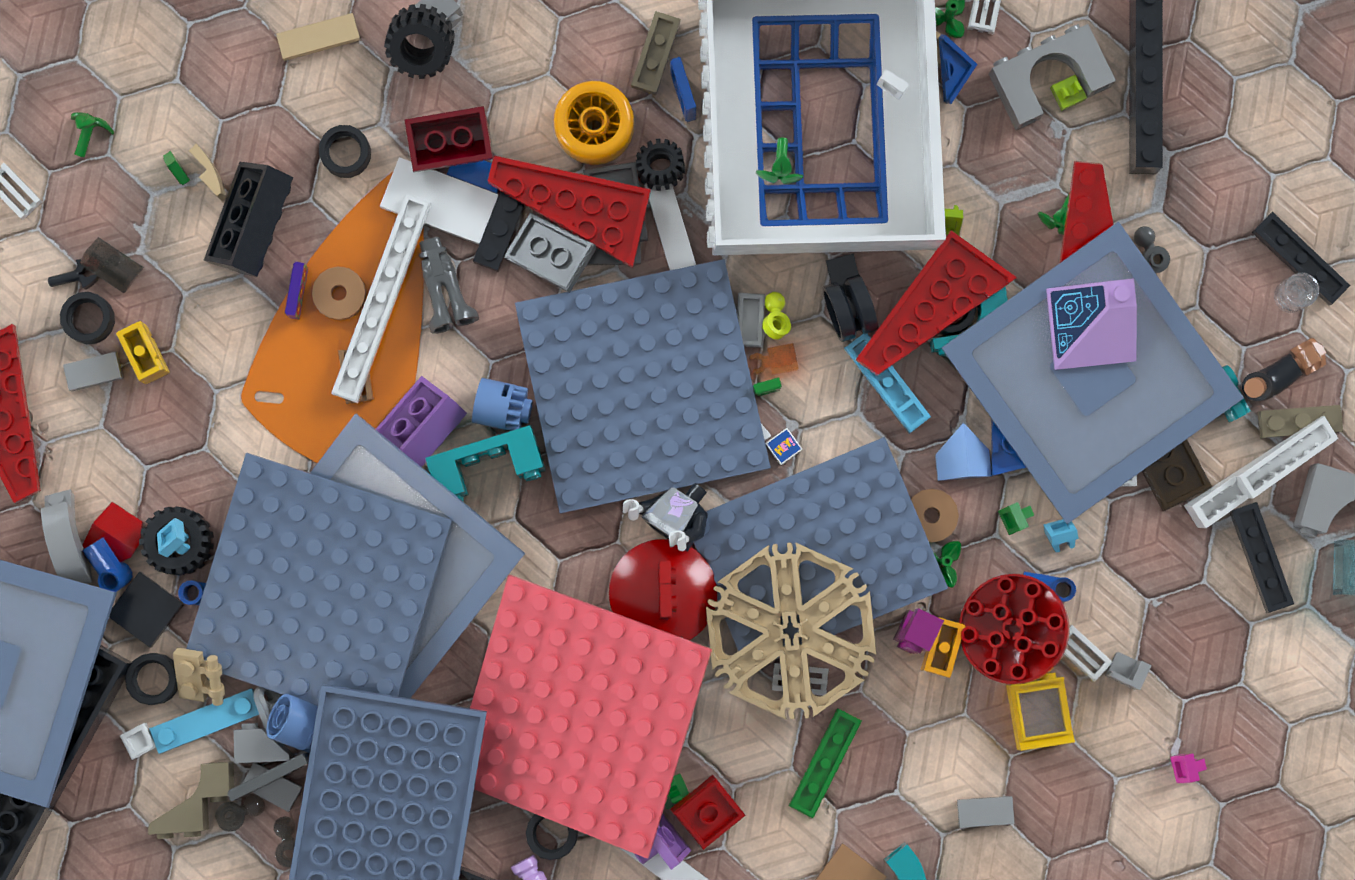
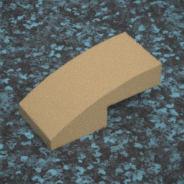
(210, 176)

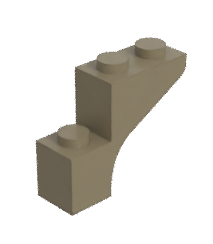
(192, 814)

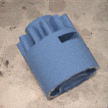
(501, 405)
(292, 722)

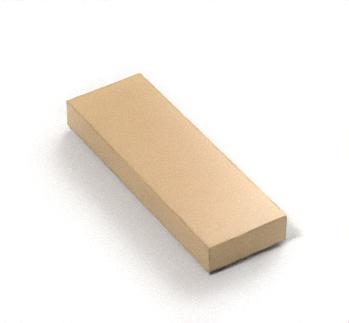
(318, 37)

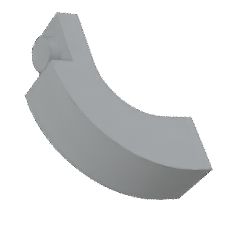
(63, 538)

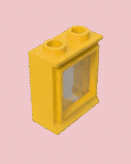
(1040, 713)

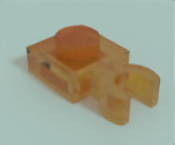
(780, 360)

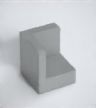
(1128, 671)

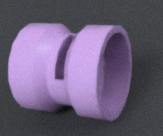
(528, 870)

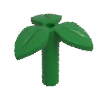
(953, 27)
(86, 123)
(782, 166)
(1058, 218)
(949, 553)

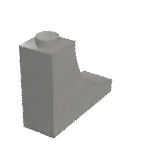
(1322, 498)

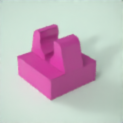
(1187, 767)

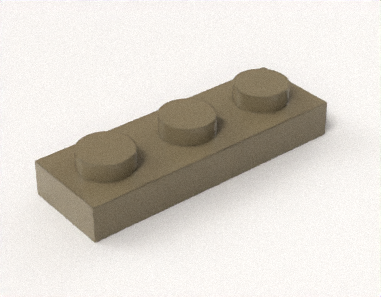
(655, 53)
(1289, 421)

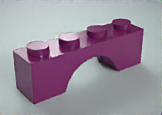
(917, 631)

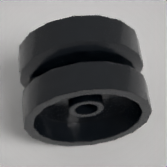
(850, 308)

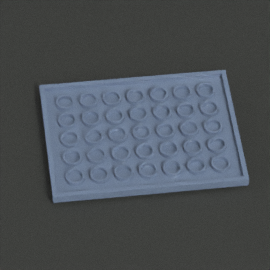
(842, 509)
(387, 788)

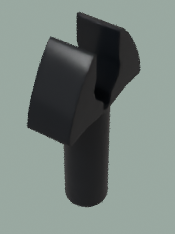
(74, 276)

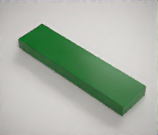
(825, 763)

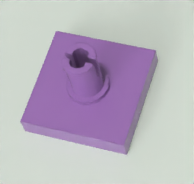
(668, 845)

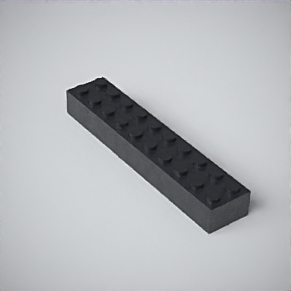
(24, 820)

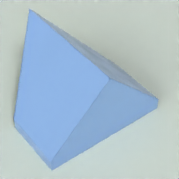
(963, 457)

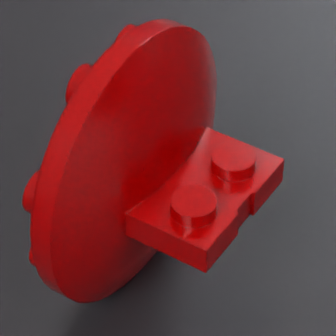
(663, 588)
(1014, 629)

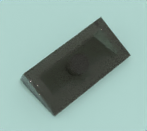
(111, 265)

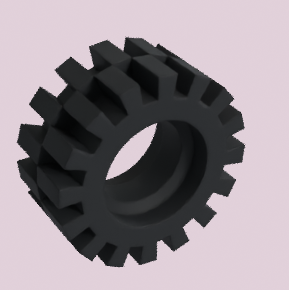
(663, 177)

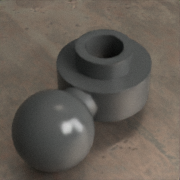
(1145, 238)

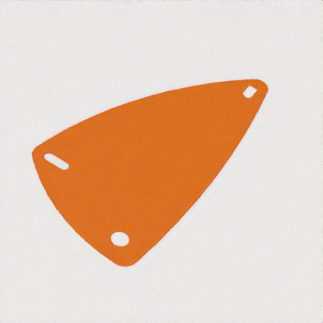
(303, 354)

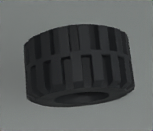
(413, 59)
(199, 544)

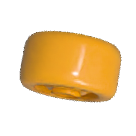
(594, 102)

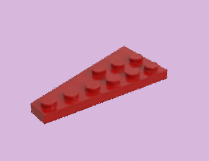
(587, 206)
(1087, 208)
(944, 291)
(17, 450)

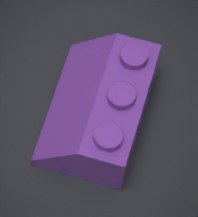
(421, 420)

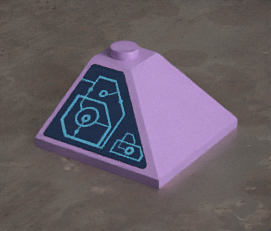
(1093, 323)

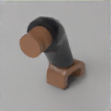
(1284, 372)

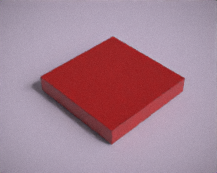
(707, 812)

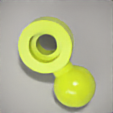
(774, 304)

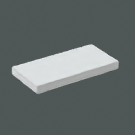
(455, 204)

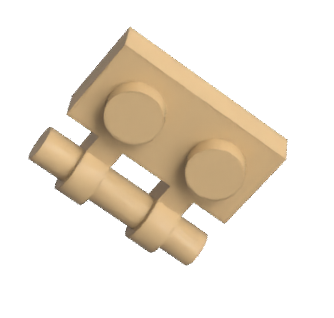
(192, 673)

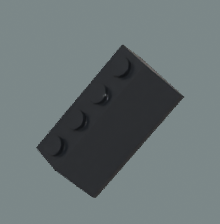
(249, 218)

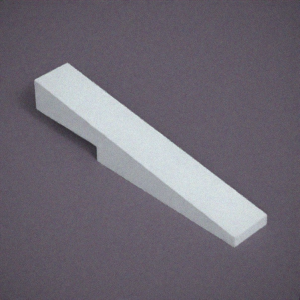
(1260, 473)

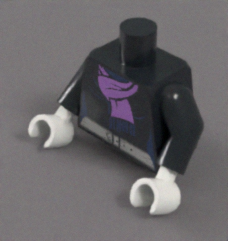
(673, 515)

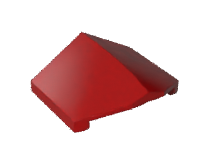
(118, 529)

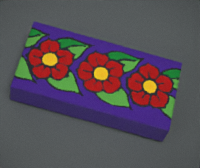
(296, 290)

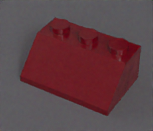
(448, 139)

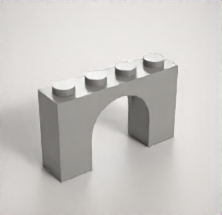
(1075, 48)

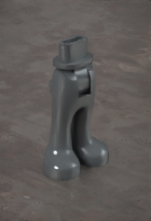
(440, 272)

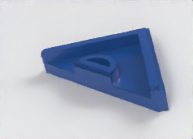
(955, 68)

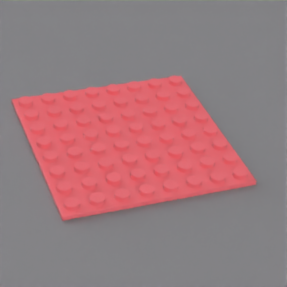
(584, 714)

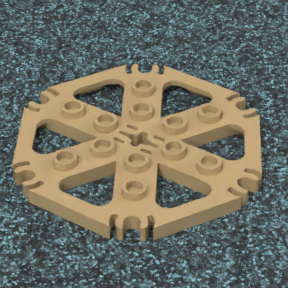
(767, 620)

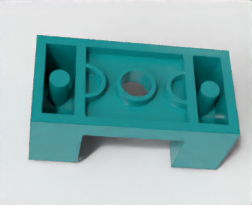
(522, 448)

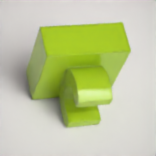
(1068, 92)
(953, 220)

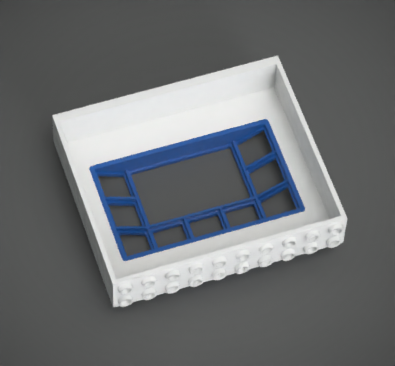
(903, 130)

